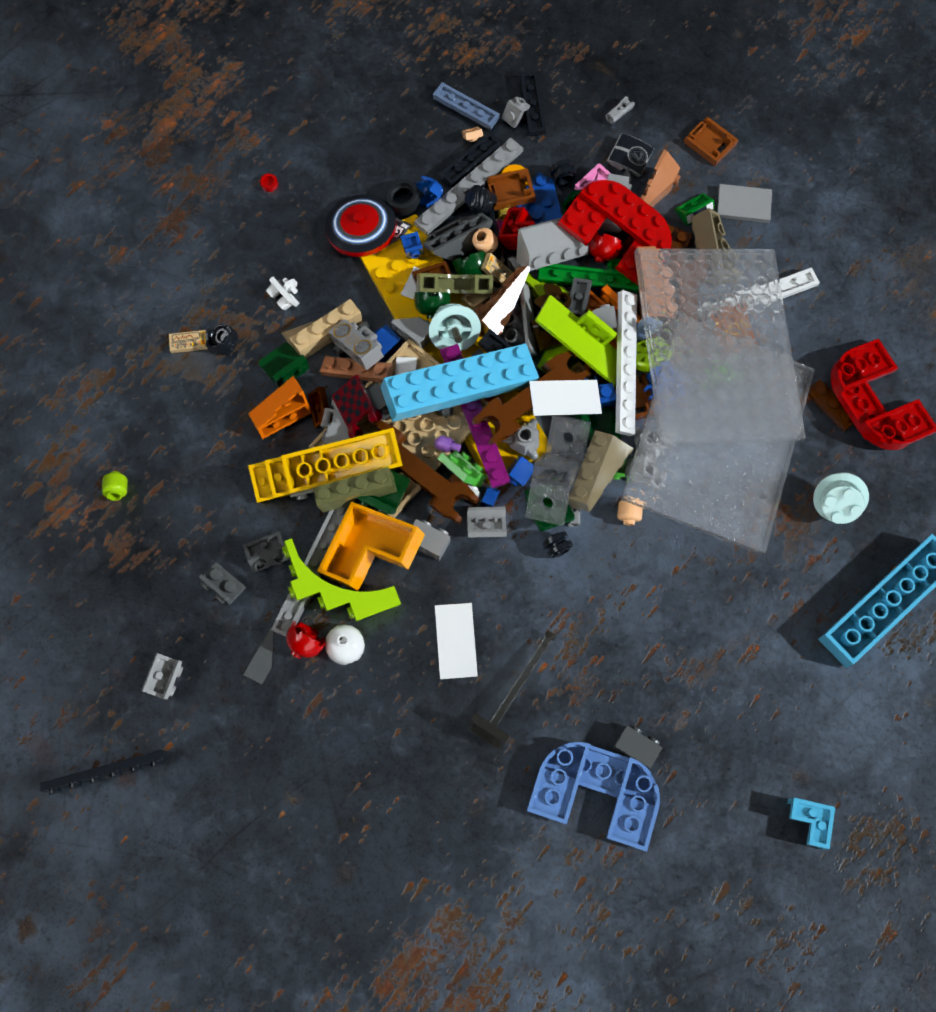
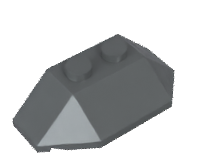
(456, 237)

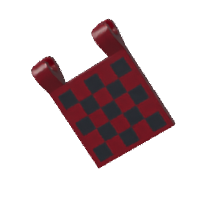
(354, 404)

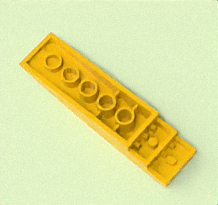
(324, 464)

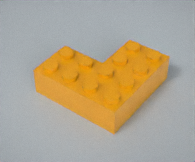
(361, 539)

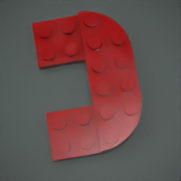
(623, 207)
(850, 384)

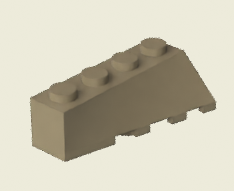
(709, 230)
(599, 466)

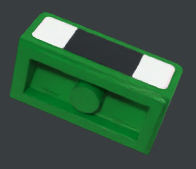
(694, 207)

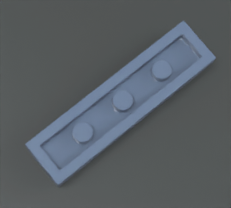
(466, 106)

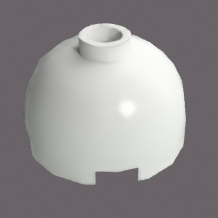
(344, 644)

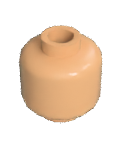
(485, 240)
(629, 513)

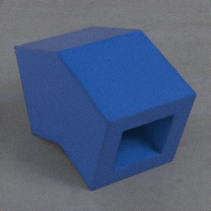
(490, 497)

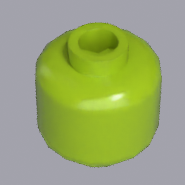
(114, 486)

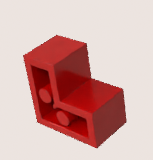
(514, 220)

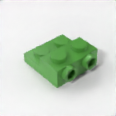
(464, 468)

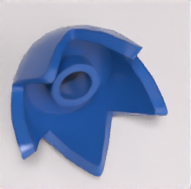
(431, 189)

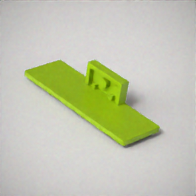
(584, 336)

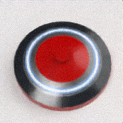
(361, 225)

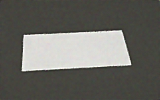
(565, 397)
(456, 641)

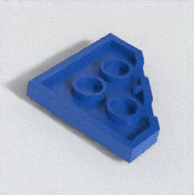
(546, 204)

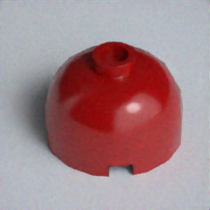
(605, 247)
(304, 640)

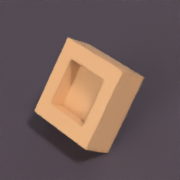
(472, 134)

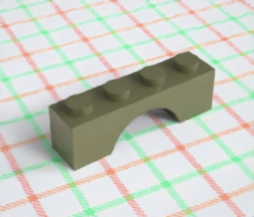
(454, 283)
(372, 483)

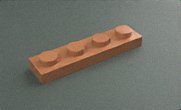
(348, 368)

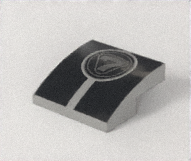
(630, 154)

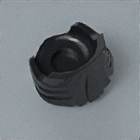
(480, 199)
(222, 340)

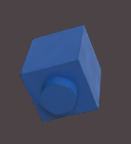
(520, 471)

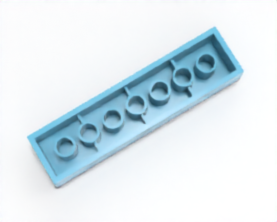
(458, 382)
(883, 605)

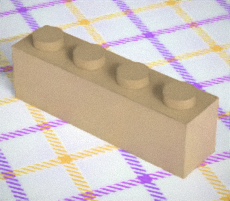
(315, 335)

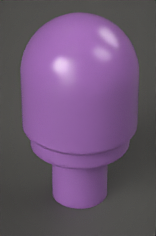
(446, 444)

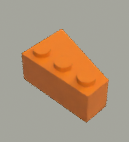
(280, 409)

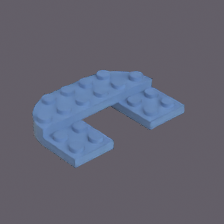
(603, 772)

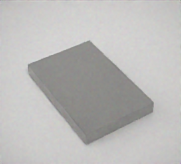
(744, 203)

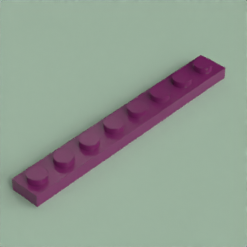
(481, 433)

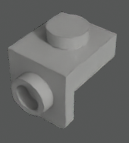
(514, 111)

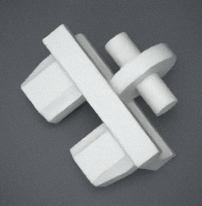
(287, 298)

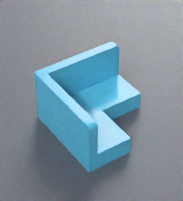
(819, 818)

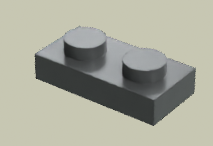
(579, 296)

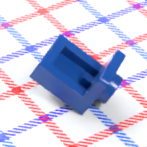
(412, 245)

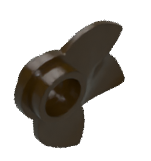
(556, 292)

